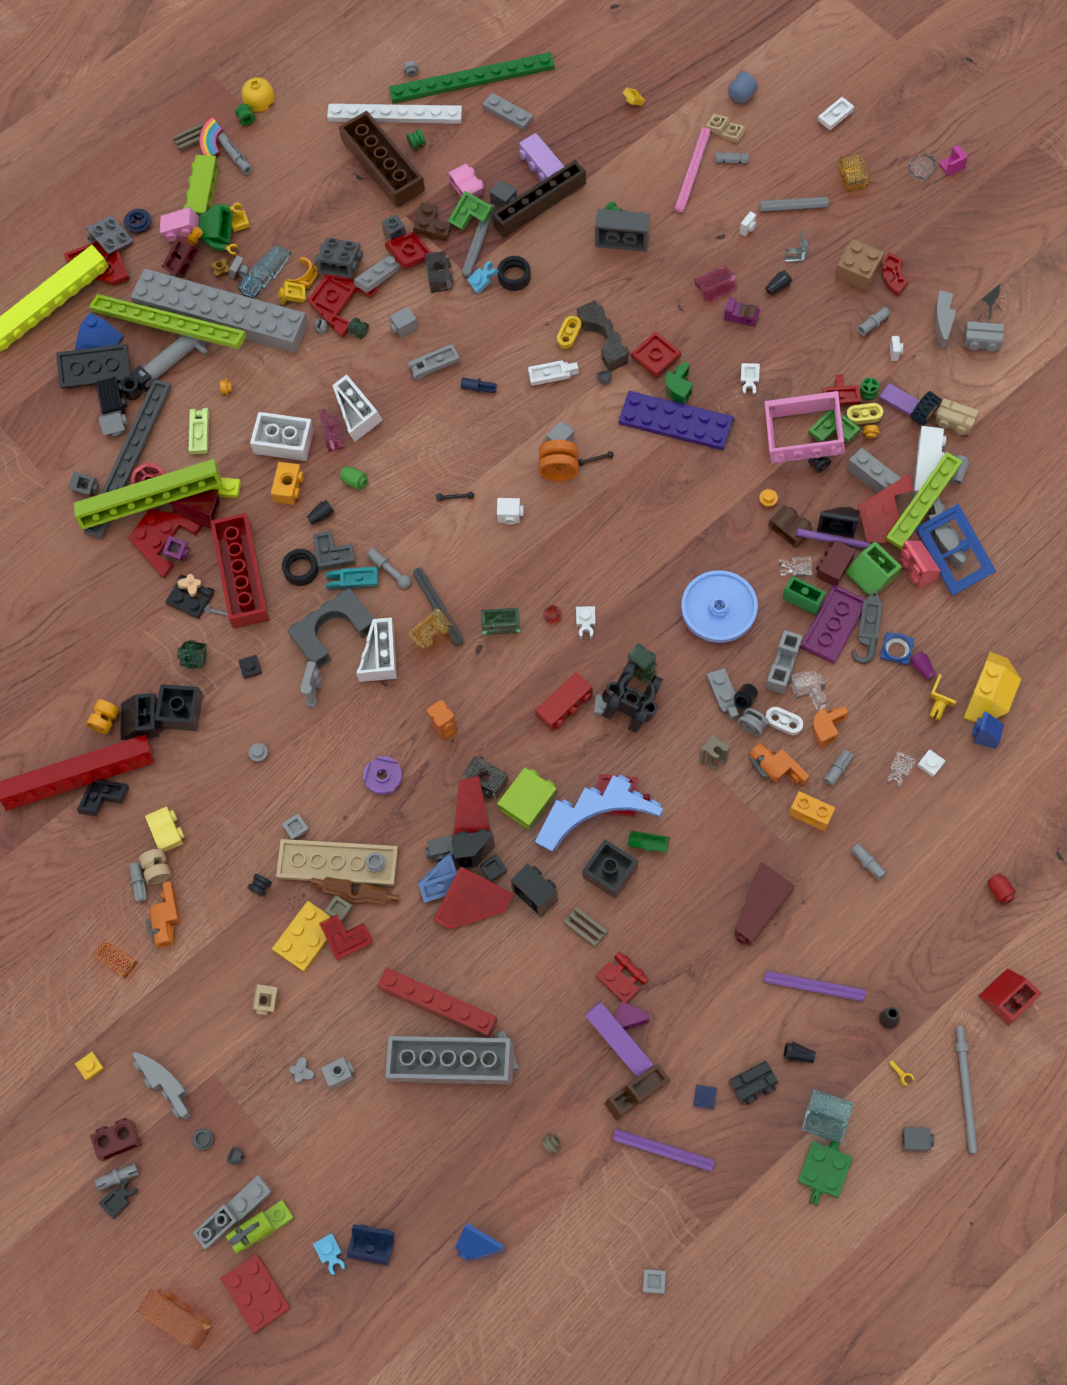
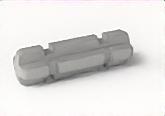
(730, 157)

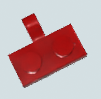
(847, 394)

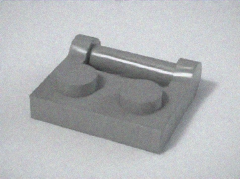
(310, 684)

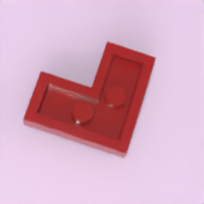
(343, 941)

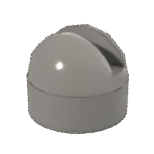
(323, 328)

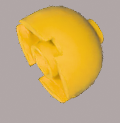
(258, 94)

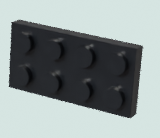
(92, 364)

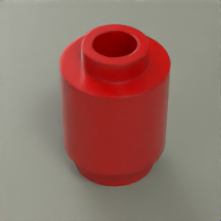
(1001, 888)

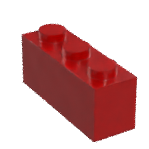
(564, 702)

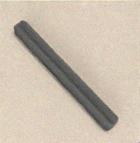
(437, 603)

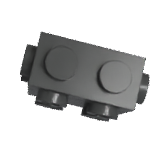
(338, 257)

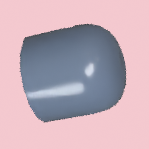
(742, 87)

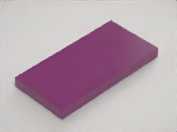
(833, 624)

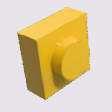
(633, 97)
(240, 223)
(89, 1066)

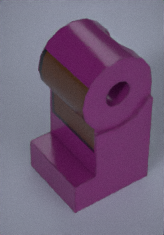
(741, 313)

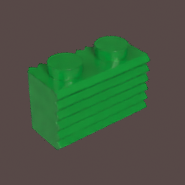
(804, 595)

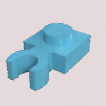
(480, 278)
(328, 1251)

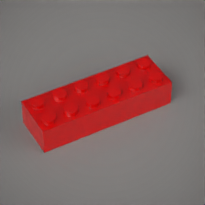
(239, 570)

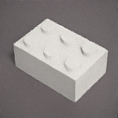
(282, 436)

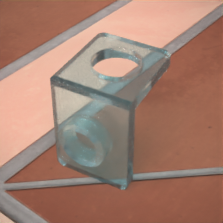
(801, 251)

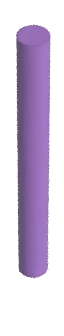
(831, 538)

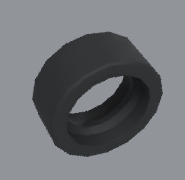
(517, 284)
(293, 556)

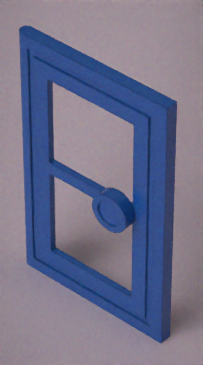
(964, 545)

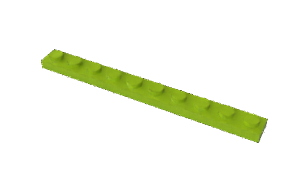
(168, 321)

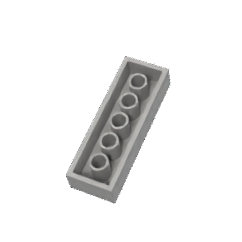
(450, 1060)

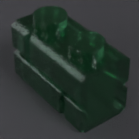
(500, 621)
(644, 661)

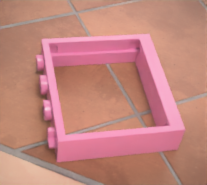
(802, 405)

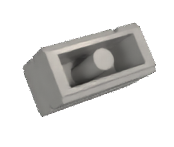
(983, 336)

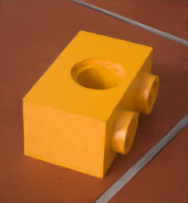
(287, 493)
(811, 811)

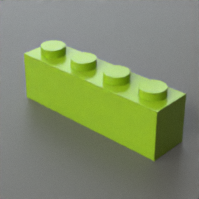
(202, 184)

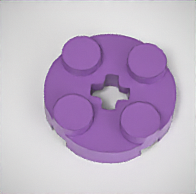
(376, 767)

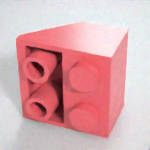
(918, 563)

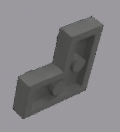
(331, 556)

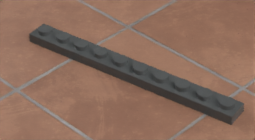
(134, 445)

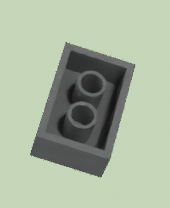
(622, 230)

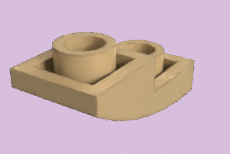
(722, 127)

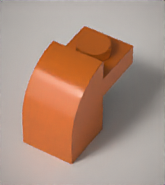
(823, 725)

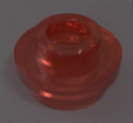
(552, 609)

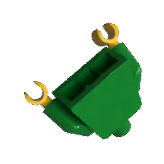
(217, 226)

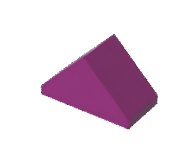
(630, 1016)

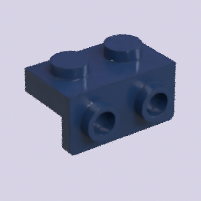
(371, 1244)

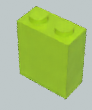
(527, 798)

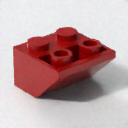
(1009, 996)

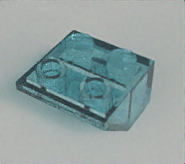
(827, 1116)

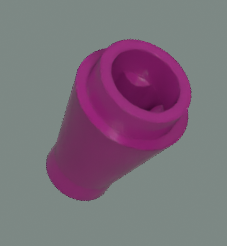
(923, 665)

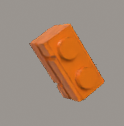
(442, 720)

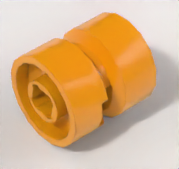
(104, 710)

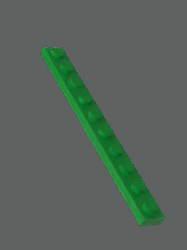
(471, 77)

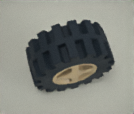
(926, 408)

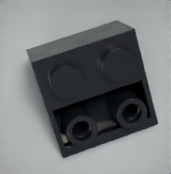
(139, 717)
(472, 848)

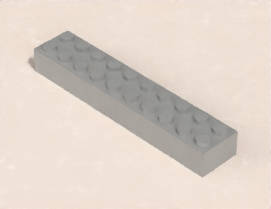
(260, 320)

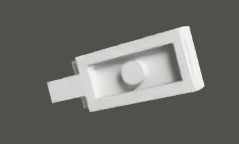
(552, 372)

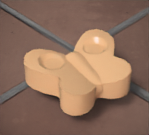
(190, 584)

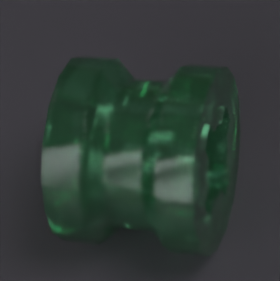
(358, 328)

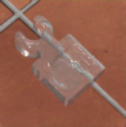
(799, 567)
(901, 767)

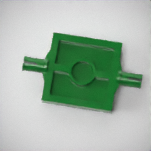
(825, 1170)

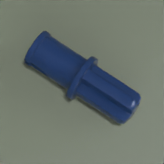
(478, 385)

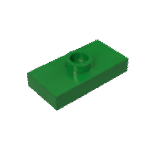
(648, 841)

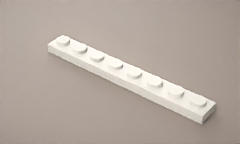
(397, 113)

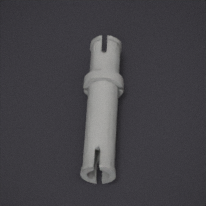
(238, 158)

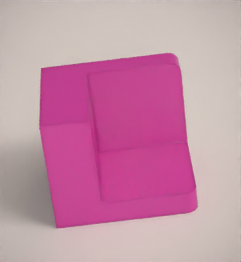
(955, 162)

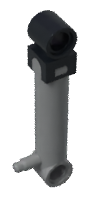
(143, 376)

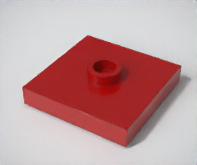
(408, 250)
(656, 354)

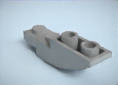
(947, 538)
(158, 1078)
(233, 1212)

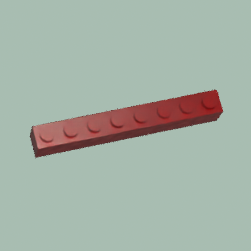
(76, 772)

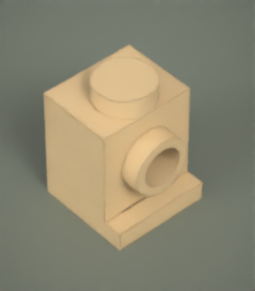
(270, 994)

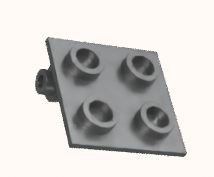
(108, 234)

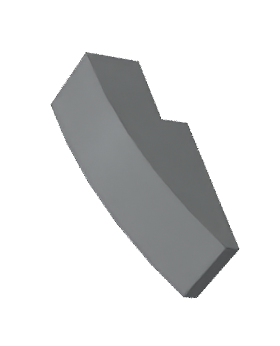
(943, 317)

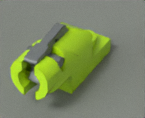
(260, 1227)

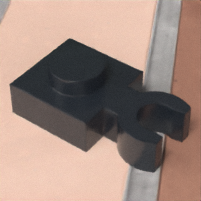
(116, 1200)

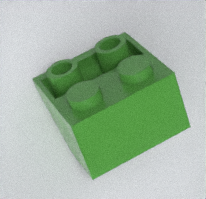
(874, 569)

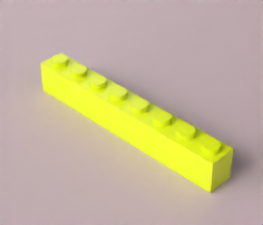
(50, 295)

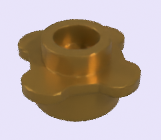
(223, 270)

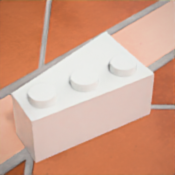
(356, 408)
(379, 654)

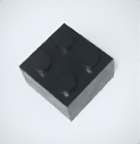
(178, 707)
(610, 868)
(534, 889)

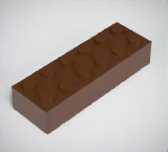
(381, 158)

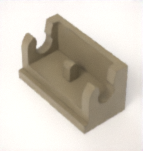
(713, 750)

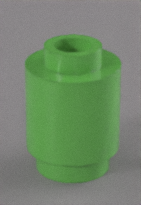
(354, 477)

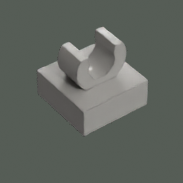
(237, 268)

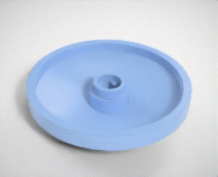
(719, 606)

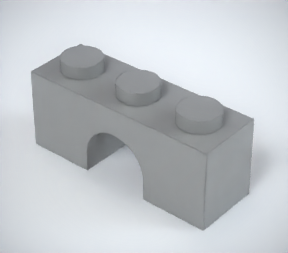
(784, 662)

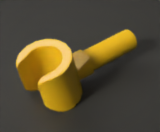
(900, 1072)

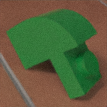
(676, 386)

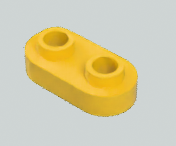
(569, 333)

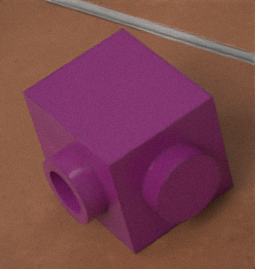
(175, 548)

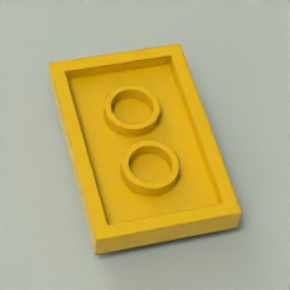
(303, 937)

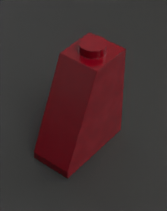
(199, 507)

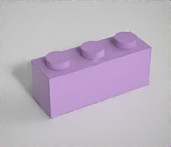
(539, 157)

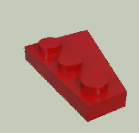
(470, 807)

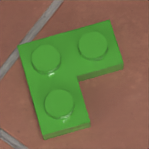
(468, 207)
(827, 426)

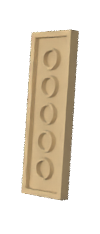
(336, 860)

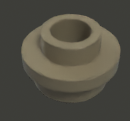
(551, 1143)

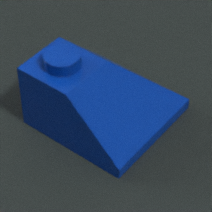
(96, 333)
(477, 1244)

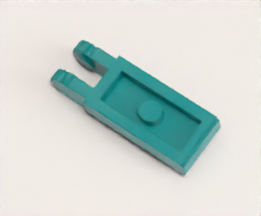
(353, 578)

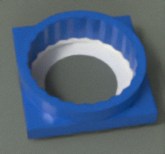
(901, 638)

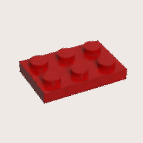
(255, 1293)

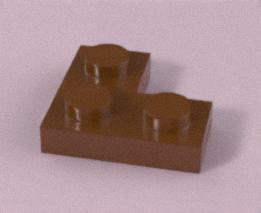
(428, 225)

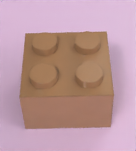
(859, 264)

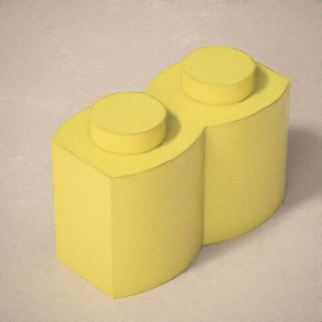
(164, 829)

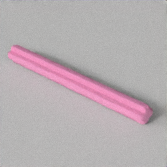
(692, 170)

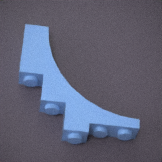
(617, 796)

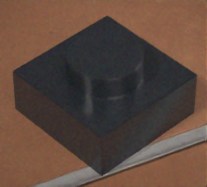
(250, 666)
(493, 868)

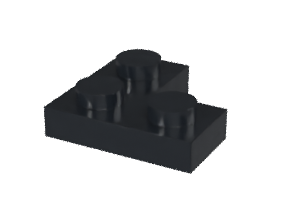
(98, 793)

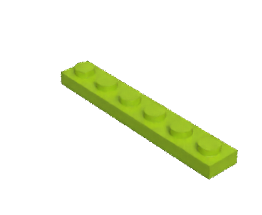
(924, 500)

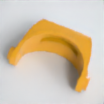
(309, 277)

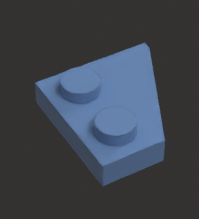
(438, 879)

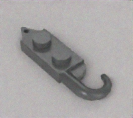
(869, 626)

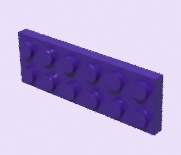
(676, 420)

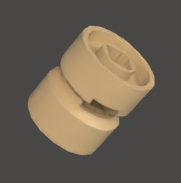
(154, 865)

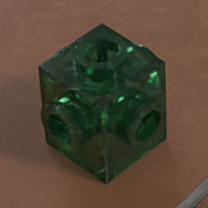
(192, 654)

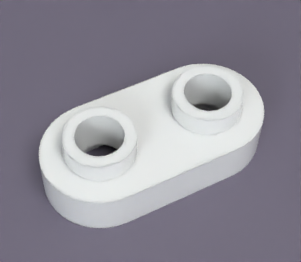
(784, 720)

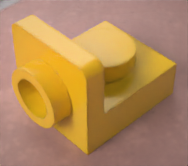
(291, 292)

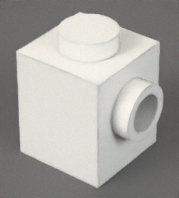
(509, 510)

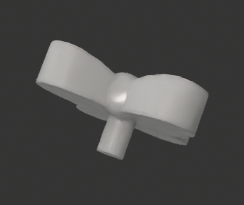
(301, 1072)

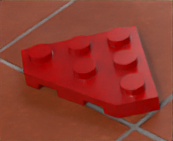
(114, 274)
(471, 900)

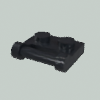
(190, 605)

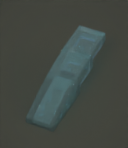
(264, 270)

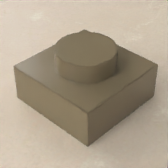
(339, 907)

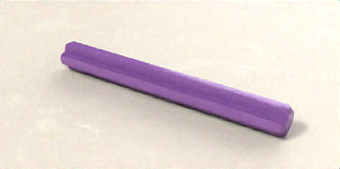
(814, 985)
(663, 1150)

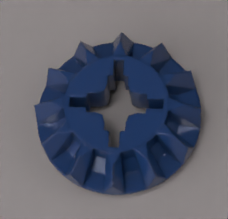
(141, 215)

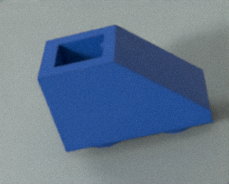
(987, 731)

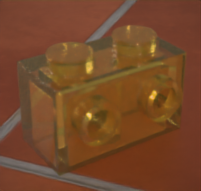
(429, 628)

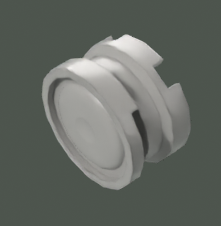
(753, 722)

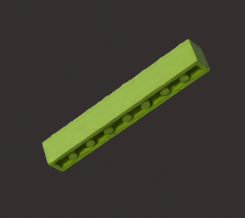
(147, 494)

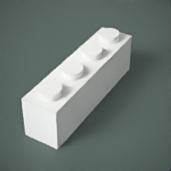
(928, 454)

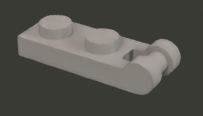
(433, 361)

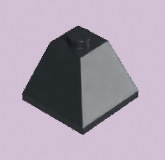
(839, 521)

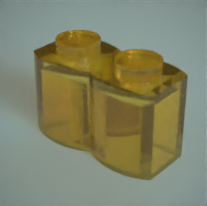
(854, 172)

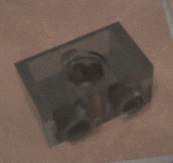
(439, 280)
(497, 780)

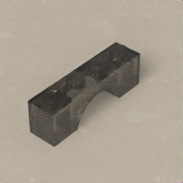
(593, 319)

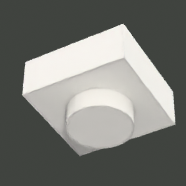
(748, 224)
(896, 348)
(931, 763)

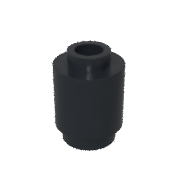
(745, 696)

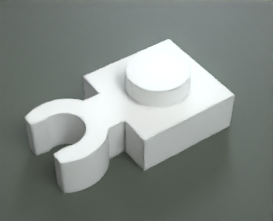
(749, 375)
(585, 619)

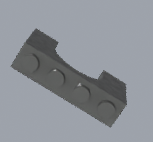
(343, 606)

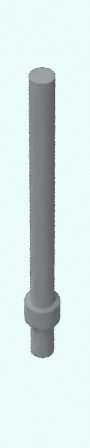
(962, 1049)

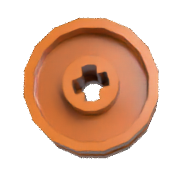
(558, 460)

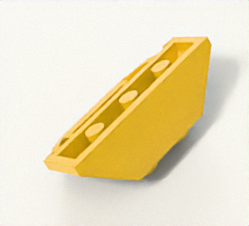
(994, 689)

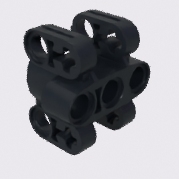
(642, 705)

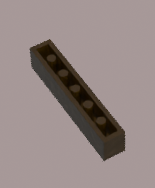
(539, 198)

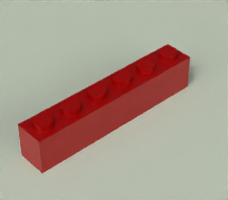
(437, 1003)

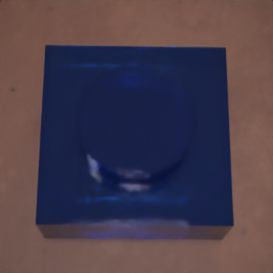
(704, 1097)

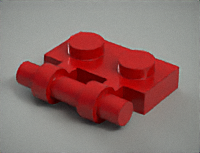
(617, 982)

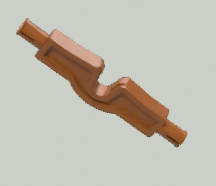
(344, 889)

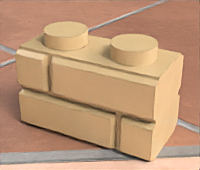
(956, 417)

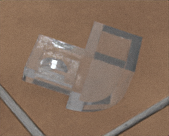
(811, 684)

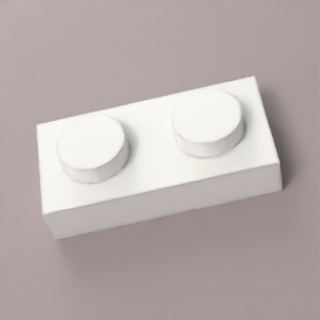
(836, 113)

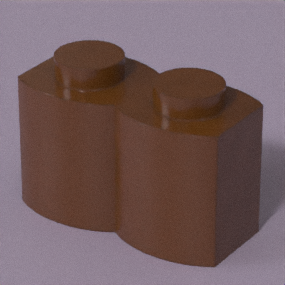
(786, 523)

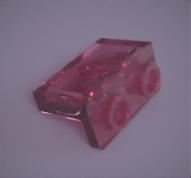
(716, 283)
(332, 431)

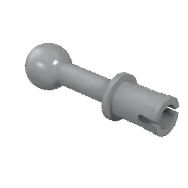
(403, 581)

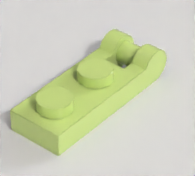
(198, 431)

